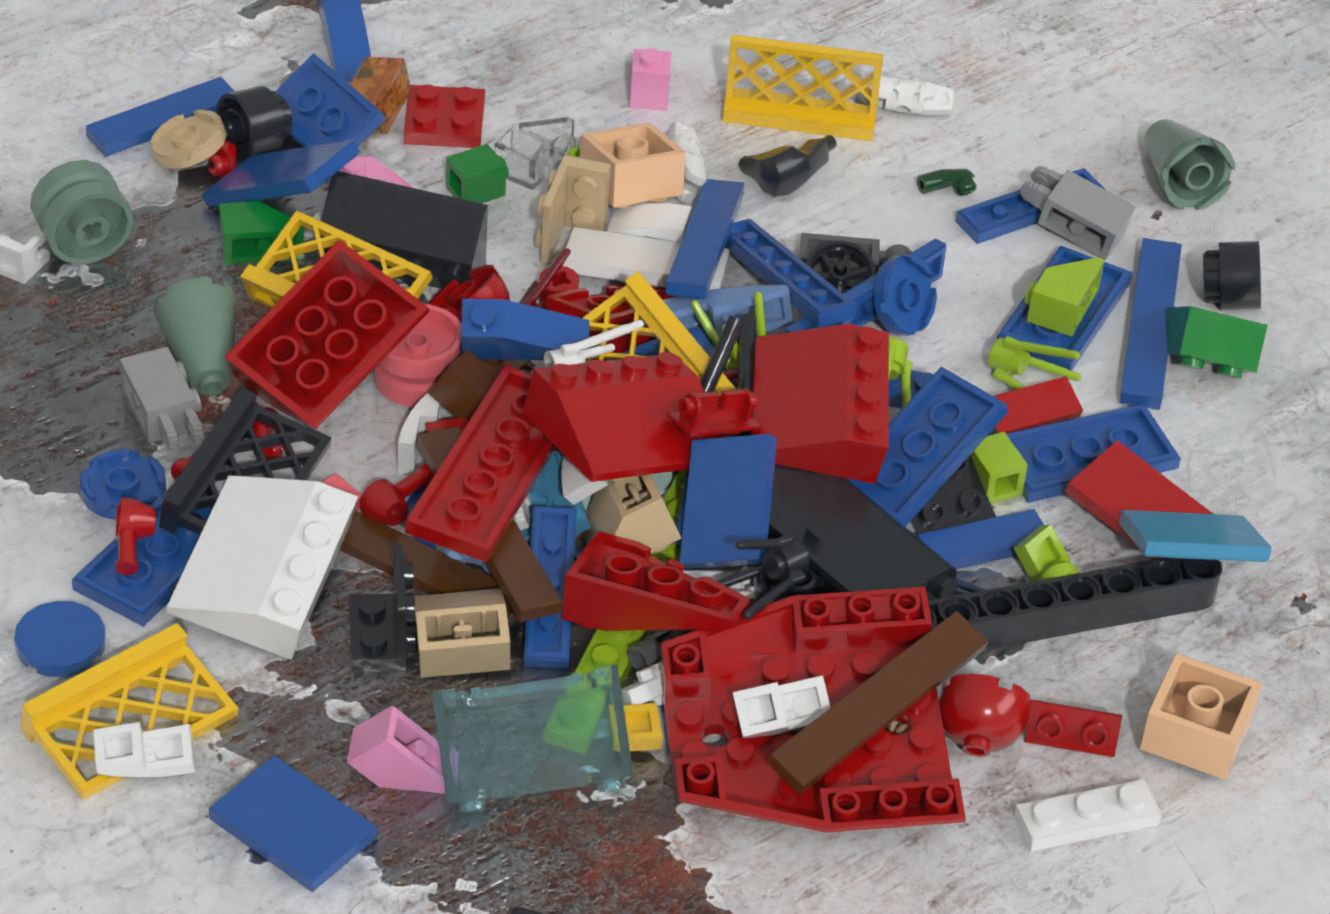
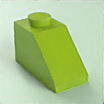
(1064, 295)

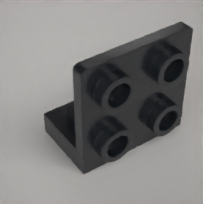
(380, 623)

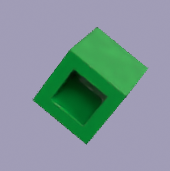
(477, 174)

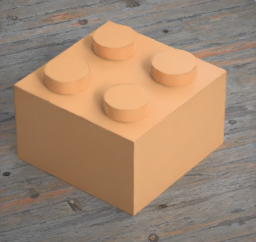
(642, 163)
(1200, 716)

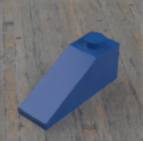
(515, 330)

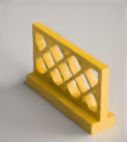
(800, 110)
(270, 288)
(660, 324)
(102, 687)

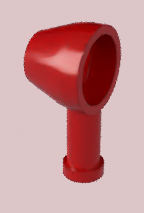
(386, 501)
(133, 522)

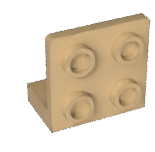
(574, 199)

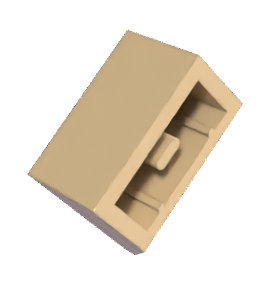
(632, 511)
(462, 633)

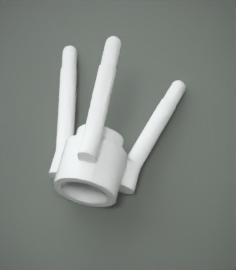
(578, 352)

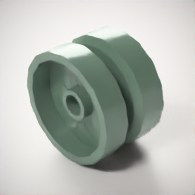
(81, 212)

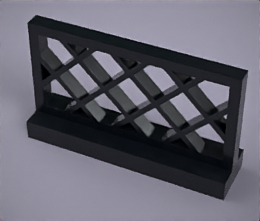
(219, 449)

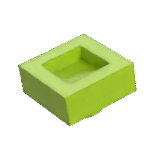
(1041, 551)

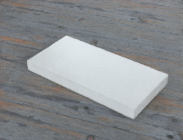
(621, 255)

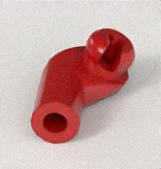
(224, 160)

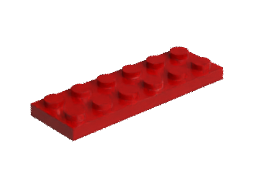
(484, 473)

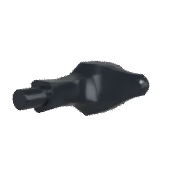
(786, 167)

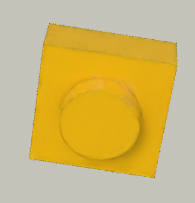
(643, 727)

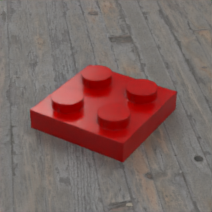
(444, 116)

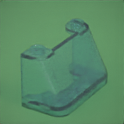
(533, 738)

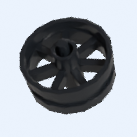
(839, 272)

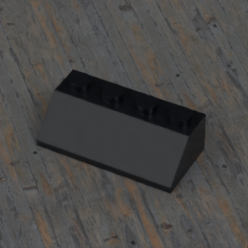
(412, 223)

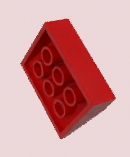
(325, 336)
(825, 399)
(615, 414)

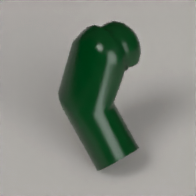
(945, 178)

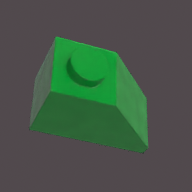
(250, 230)

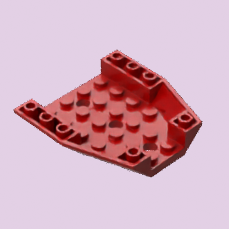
(801, 637)

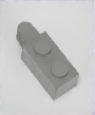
(1078, 209)
(161, 397)

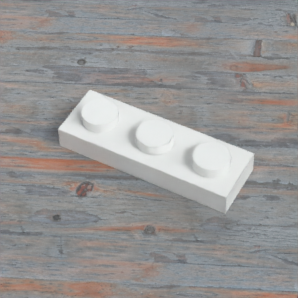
(1087, 815)

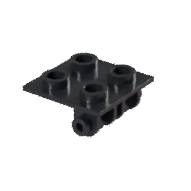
(956, 502)

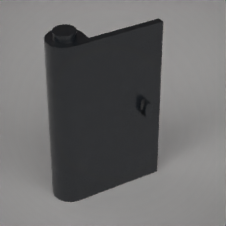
(853, 537)

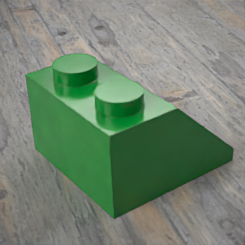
(1214, 339)

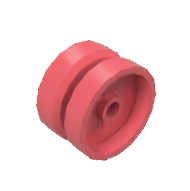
(420, 358)

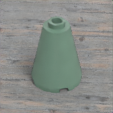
(1188, 164)
(200, 330)

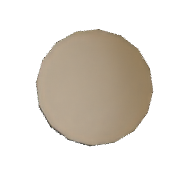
(188, 140)

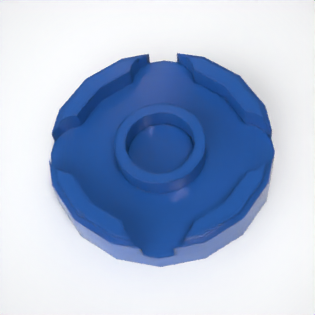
(904, 295)
(120, 475)
(60, 638)

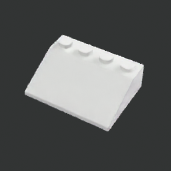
(264, 560)

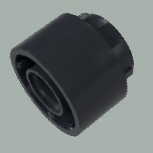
(255, 117)
(1233, 275)

